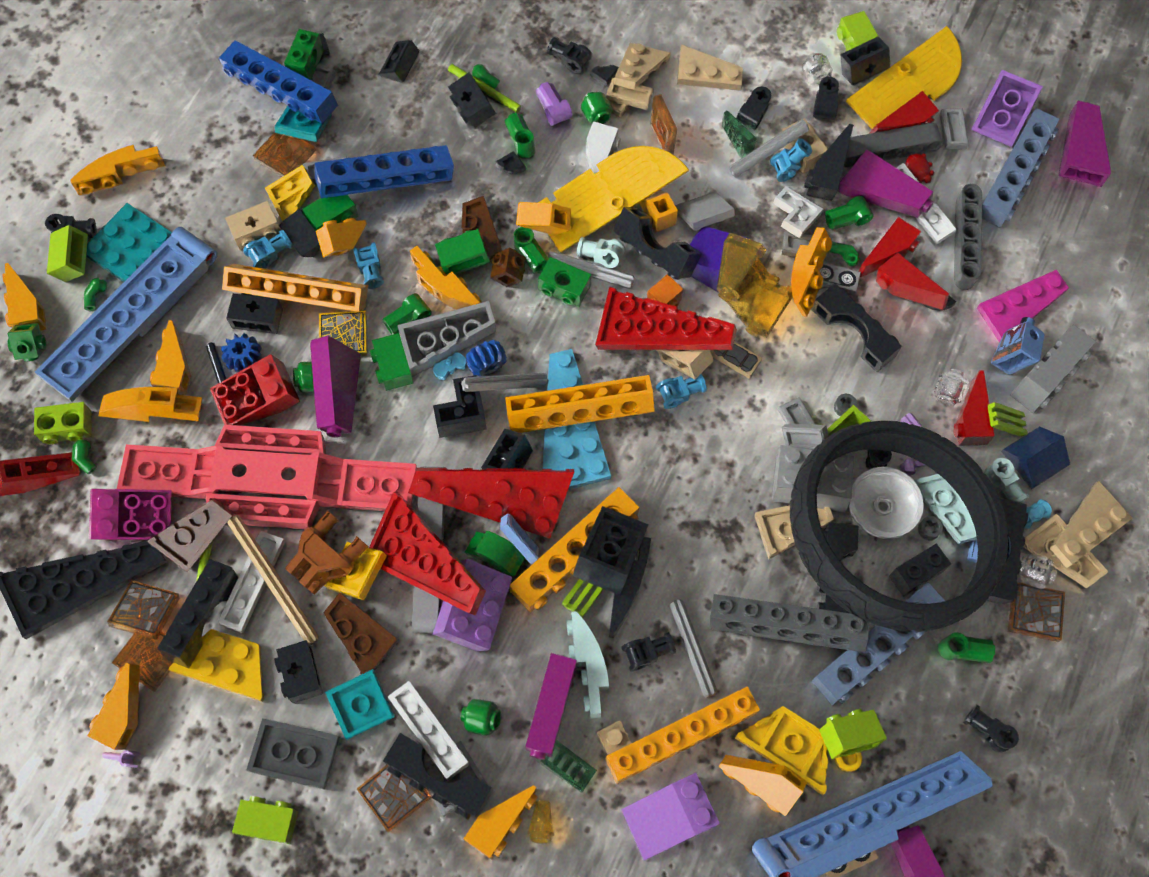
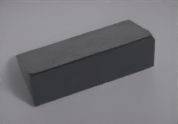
(400, 61)
(301, 233)

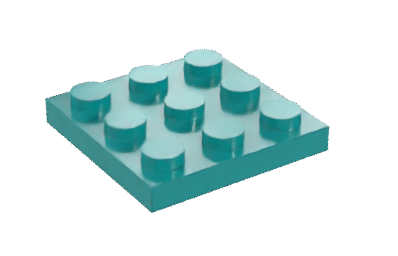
(126, 242)

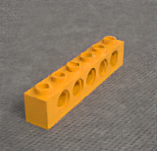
(295, 287)
(580, 404)
(560, 552)
(682, 735)

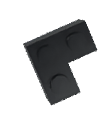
(462, 415)

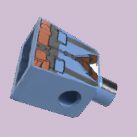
(1019, 347)

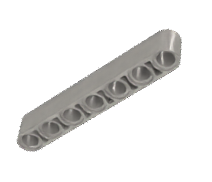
(426, 606)

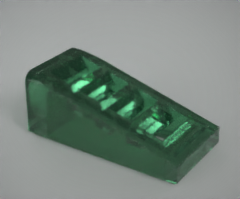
(739, 135)
(561, 773)

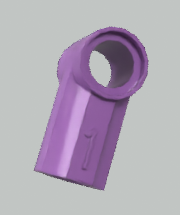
(555, 108)

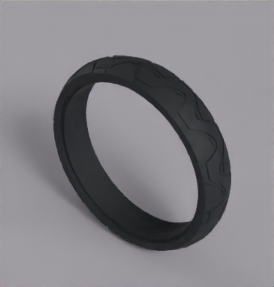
(953, 466)

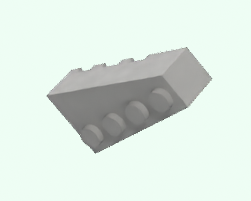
(442, 335)
(1053, 368)

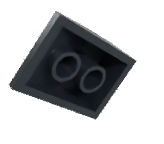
(825, 177)
(610, 550)

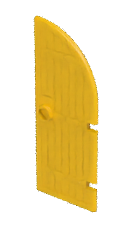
(928, 68)
(621, 182)

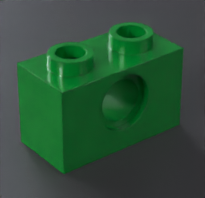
(304, 53)
(557, 272)

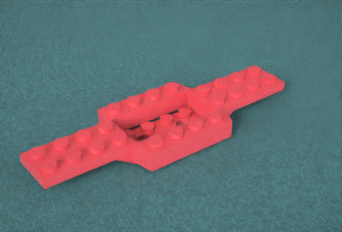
(266, 454)

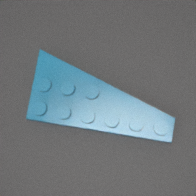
(577, 444)

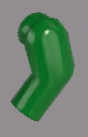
(847, 252)

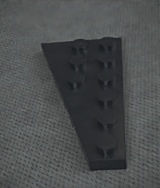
(63, 586)

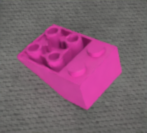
(128, 513)

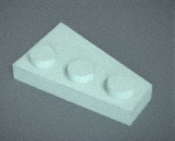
(947, 507)

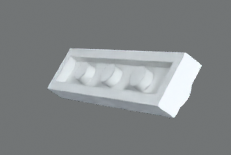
(933, 221)
(249, 586)
(428, 731)

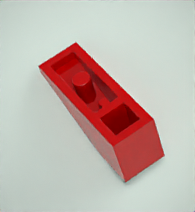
(914, 112)
(898, 239)
(908, 282)
(973, 420)
(35, 472)

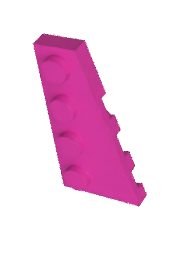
(1023, 301)

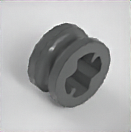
(845, 398)
(932, 521)

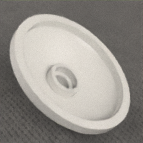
(892, 490)

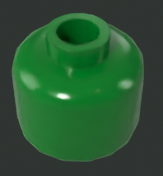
(596, 107)
(303, 377)
(481, 717)

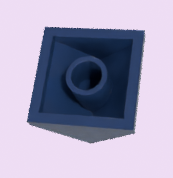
(1038, 456)

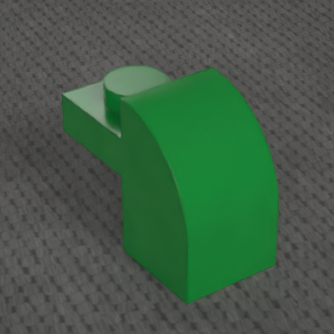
(495, 551)

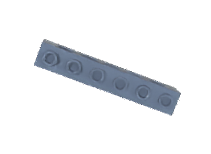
(1018, 166)
(829, 681)

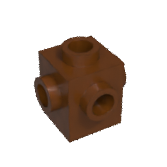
(508, 267)

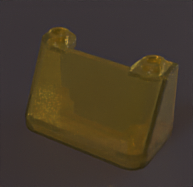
(750, 287)

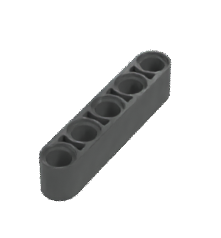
(895, 143)
(968, 223)

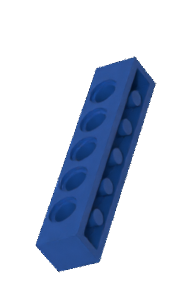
(278, 82)
(383, 171)

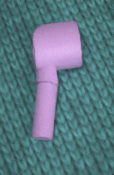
(909, 466)
(125, 758)

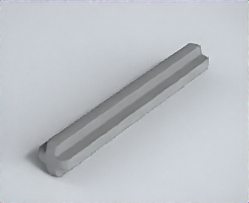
(769, 148)
(597, 271)
(502, 382)
(693, 648)

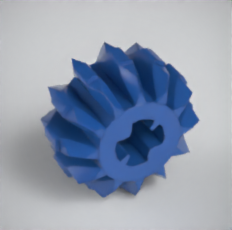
(245, 344)
(486, 358)

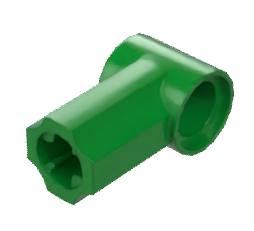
(520, 135)
(855, 211)
(531, 250)
(412, 309)
(967, 648)

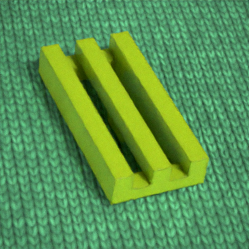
(1007, 415)
(566, 603)

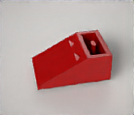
(255, 392)

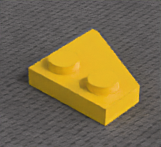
(290, 191)

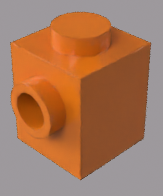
(666, 291)

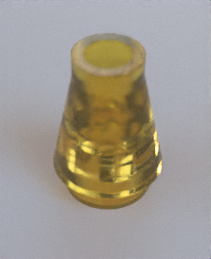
(541, 823)

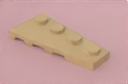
(1090, 525)

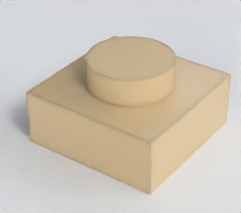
(613, 737)

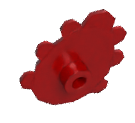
(920, 167)

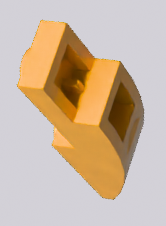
(109, 169)
(806, 277)
(445, 288)
(150, 401)

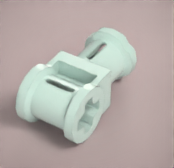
(601, 251)
(1006, 480)

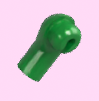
(480, 72)
(91, 291)
(80, 456)

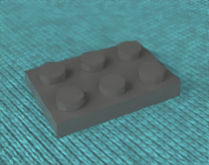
(293, 754)

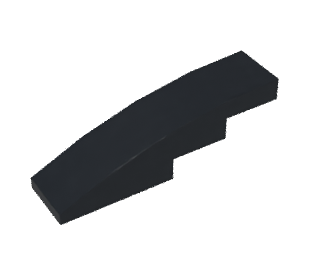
(623, 602)

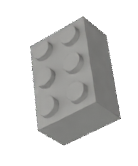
(834, 483)

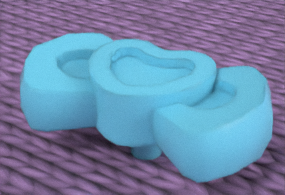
(449, 366)
(1037, 511)

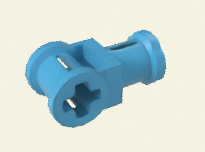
(788, 161)
(266, 249)
(368, 262)
(678, 390)

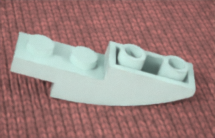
(588, 655)

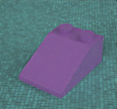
(1007, 108)
(670, 816)

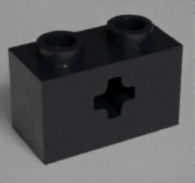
(865, 61)
(471, 100)
(254, 313)
(510, 451)
(919, 569)
(308, 683)

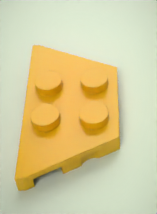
(227, 664)
(790, 742)

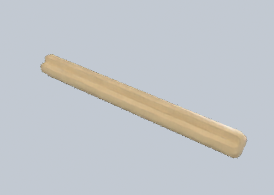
(272, 579)

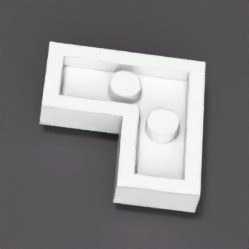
(801, 211)

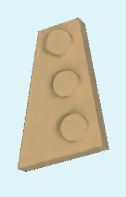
(638, 64)
(707, 71)
(776, 528)
(1083, 571)

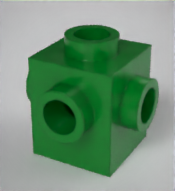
(26, 342)

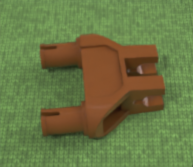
(317, 561)

